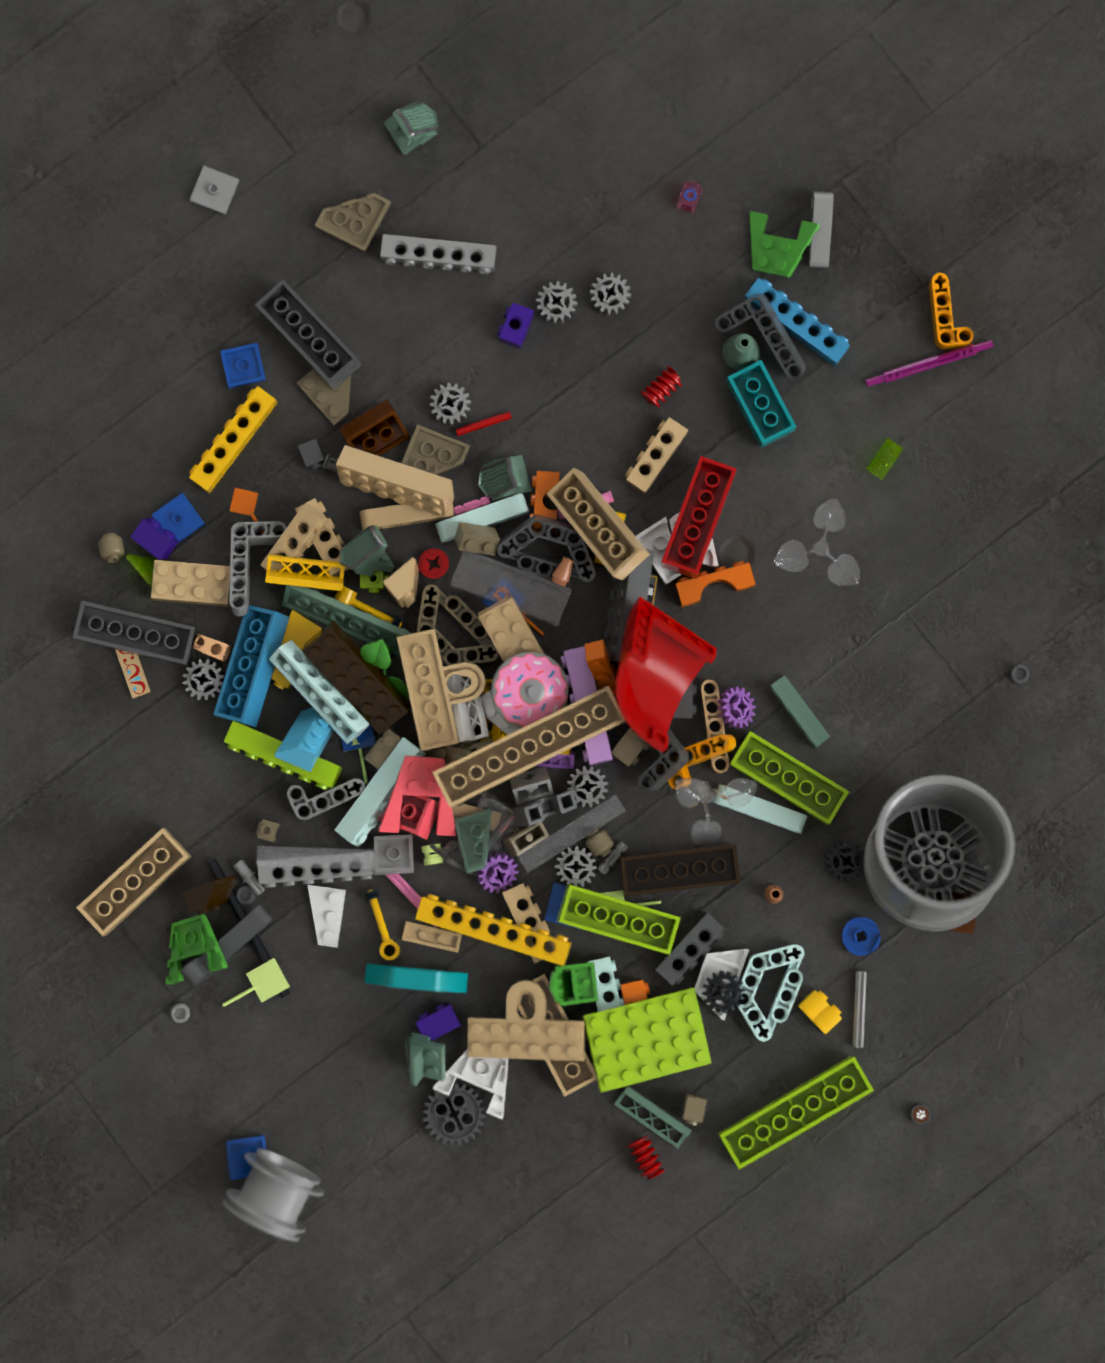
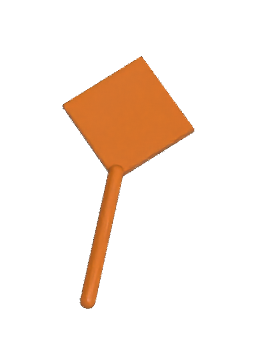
(244, 503)

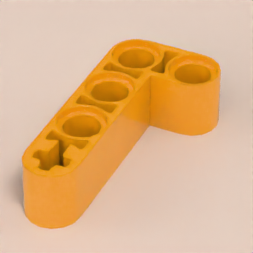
(945, 311)
(700, 755)

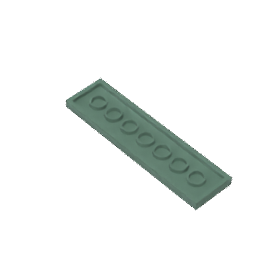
(353, 621)

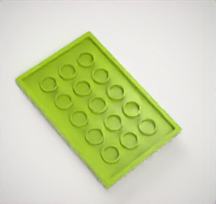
(646, 1039)

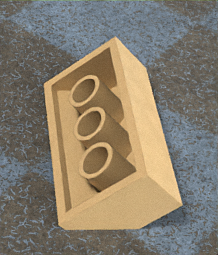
(404, 583)

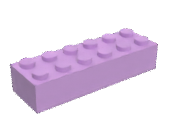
(582, 685)

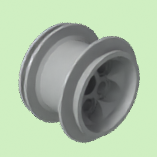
(274, 1194)

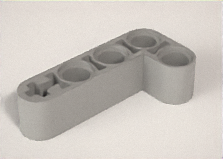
(822, 214)
(328, 795)

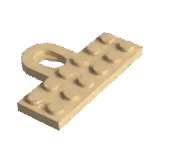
(429, 690)
(526, 1038)

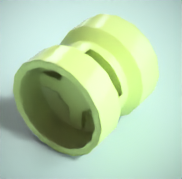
(431, 859)

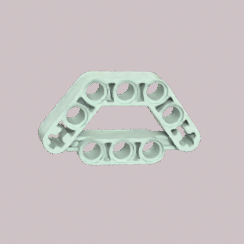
(785, 984)

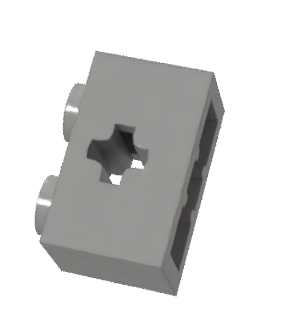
(531, 785)

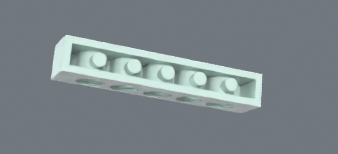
(319, 691)
(613, 985)

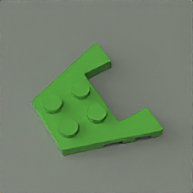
(774, 253)
(190, 939)

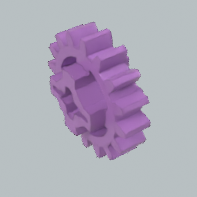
(736, 707)
(506, 869)

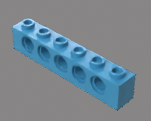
(800, 332)

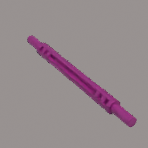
(929, 363)

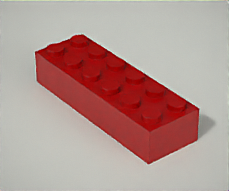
(698, 517)

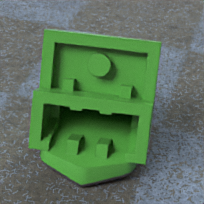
(573, 984)

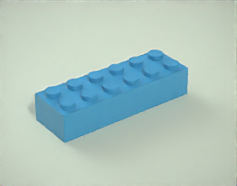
(250, 666)

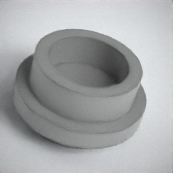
(180, 1013)

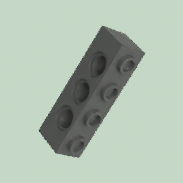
(715, 932)

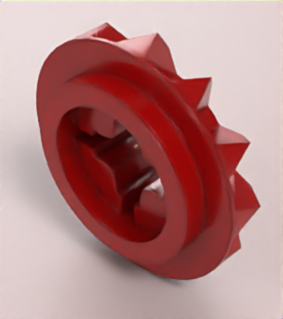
(432, 554)

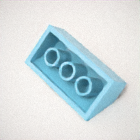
(305, 740)

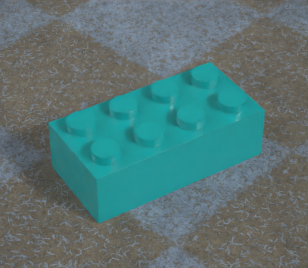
(761, 403)

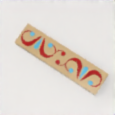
(133, 673)

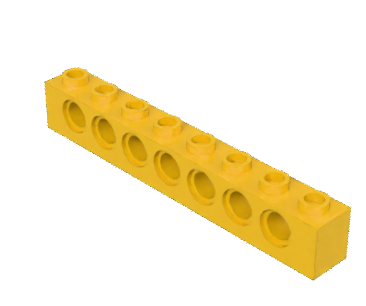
(426, 914)

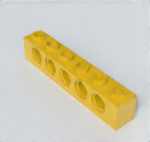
(232, 450)

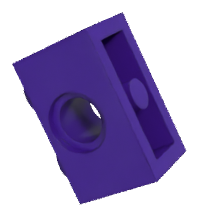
(511, 336)

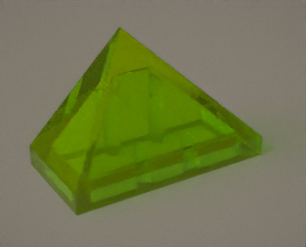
(885, 458)
(144, 567)

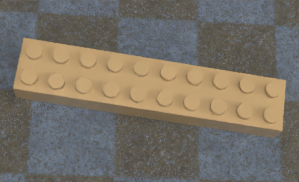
(529, 746)

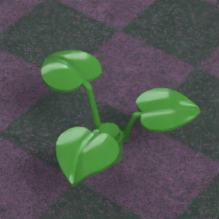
(379, 655)

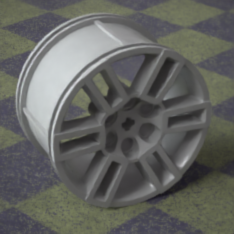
(980, 812)

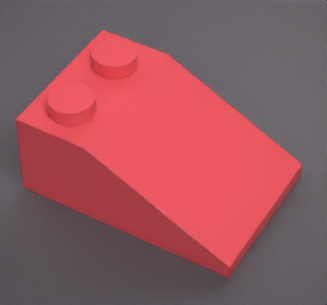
(417, 815)

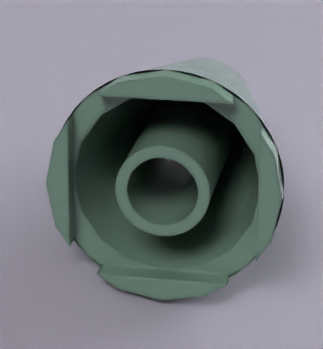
(740, 351)

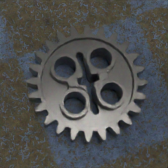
(470, 1107)

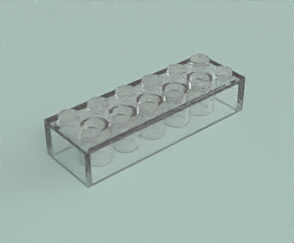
(497, 580)

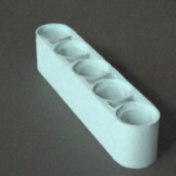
(484, 516)
(767, 812)

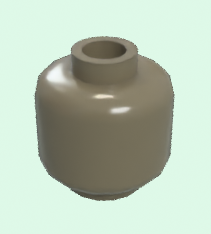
(111, 547)
(599, 843)

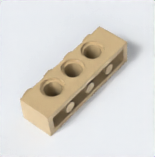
(643, 482)
(306, 515)
(334, 542)
(512, 896)

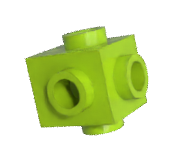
(373, 587)

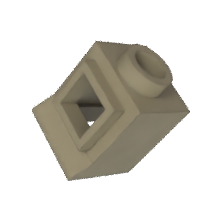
(267, 830)

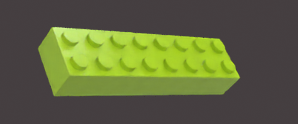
(795, 1112)

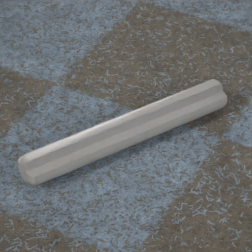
(859, 1009)

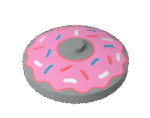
(528, 688)

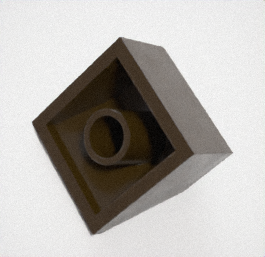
(209, 896)

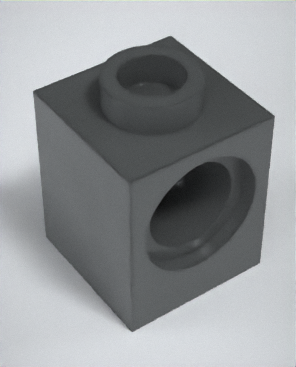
(311, 455)

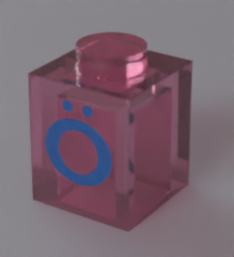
(690, 196)

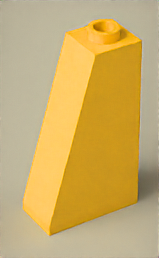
(299, 631)

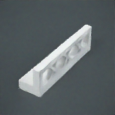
(462, 714)

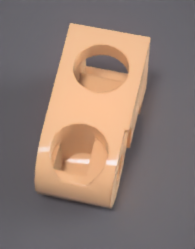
(212, 647)

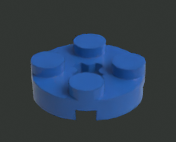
(871, 933)

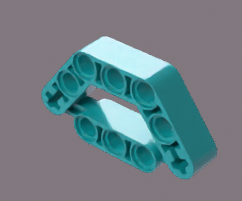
(416, 978)

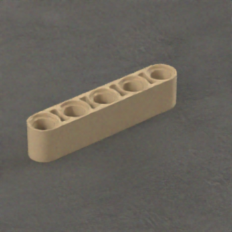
(398, 516)
(713, 717)

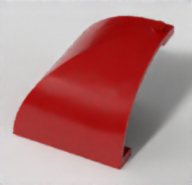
(656, 670)

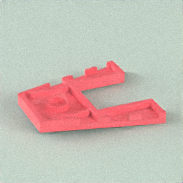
(418, 780)

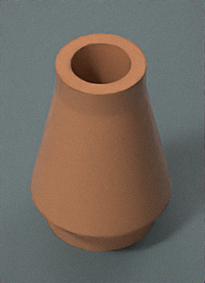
(563, 571)
(768, 894)

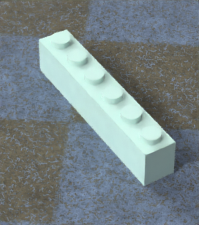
(376, 796)

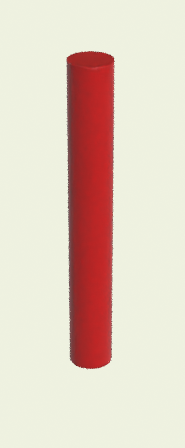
(483, 423)

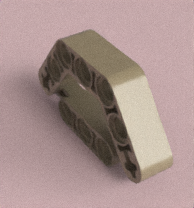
(457, 614)

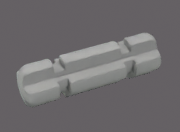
(612, 858)

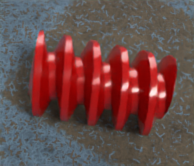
(661, 387)
(646, 1158)

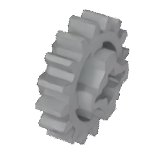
(563, 296)
(615, 298)
(444, 407)
(201, 689)
(589, 796)
(576, 858)

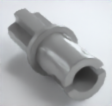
(248, 877)

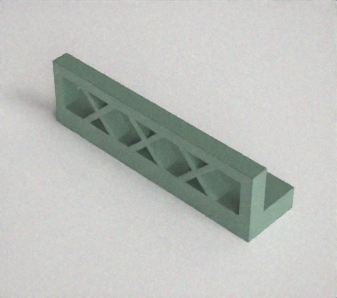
(799, 711)
(660, 1113)

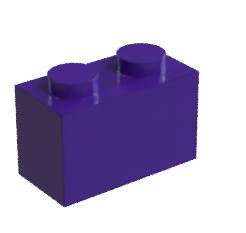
(154, 538)
(438, 1022)

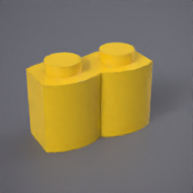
(819, 1011)

